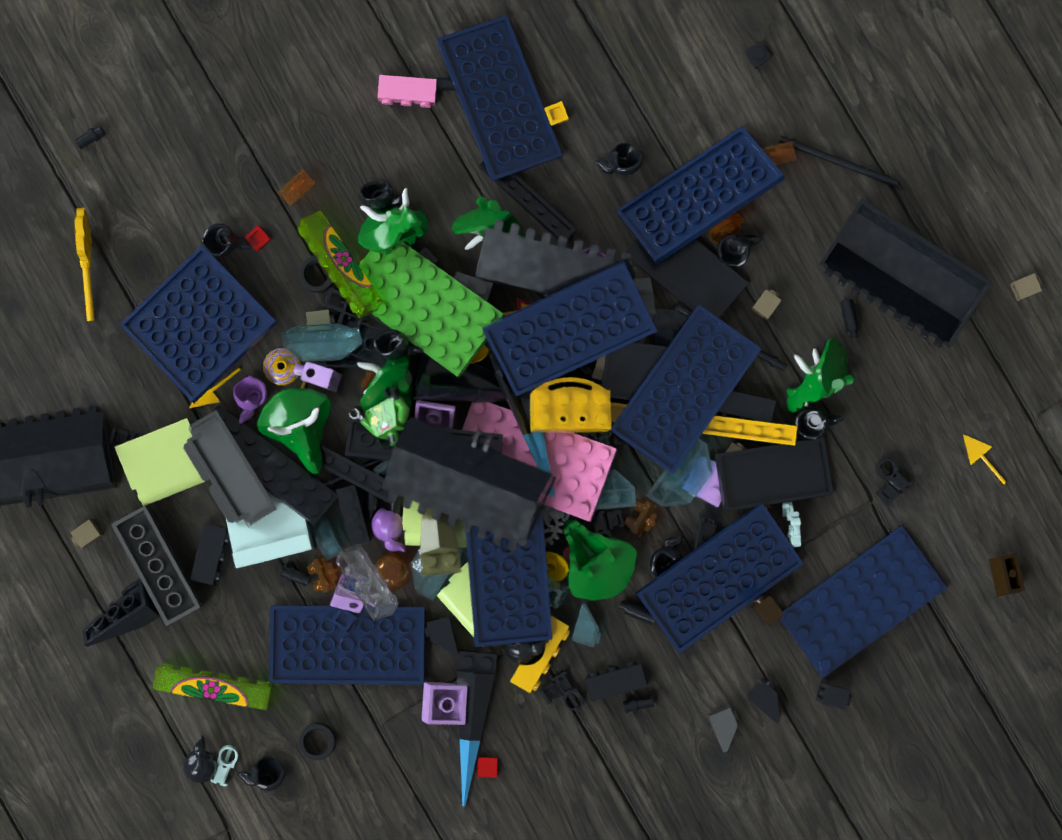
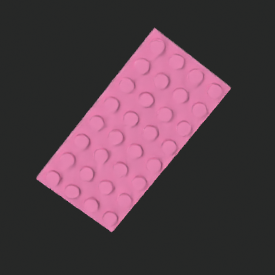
(574, 460)

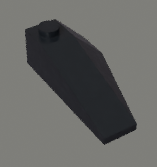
(127, 614)

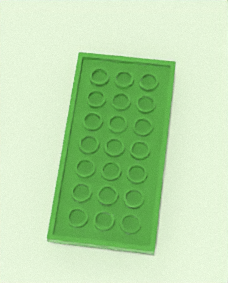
(429, 306)

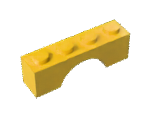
(527, 675)

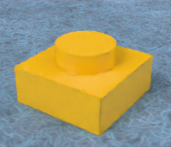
(556, 113)

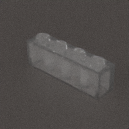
(367, 582)

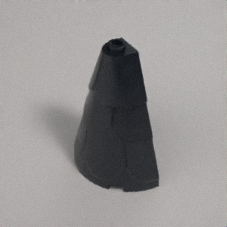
(437, 383)

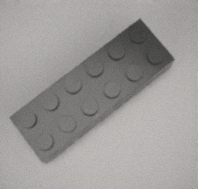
(157, 565)

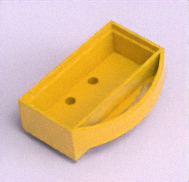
(571, 403)

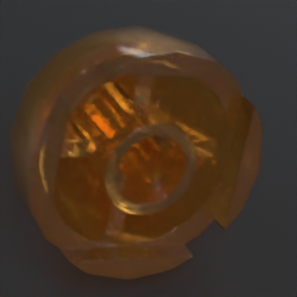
(730, 225)
(394, 570)

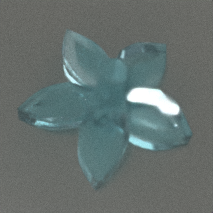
(602, 437)

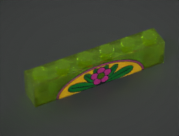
(339, 264)
(212, 687)

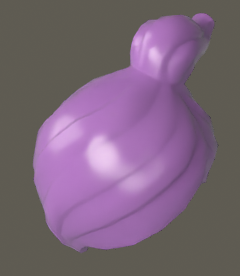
(249, 395)
(388, 528)

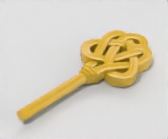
(84, 250)

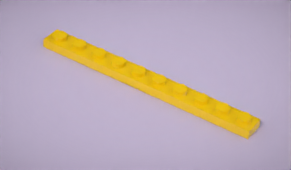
(738, 428)

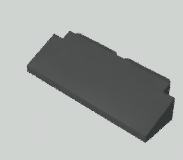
(224, 464)

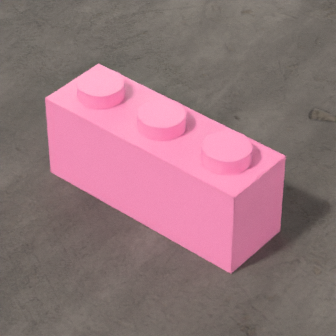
(407, 90)

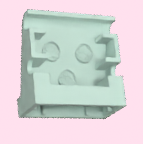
(271, 537)

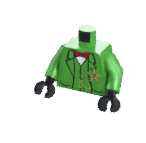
(386, 418)

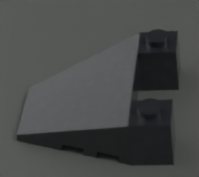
(369, 329)

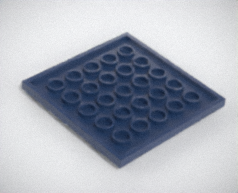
(198, 324)

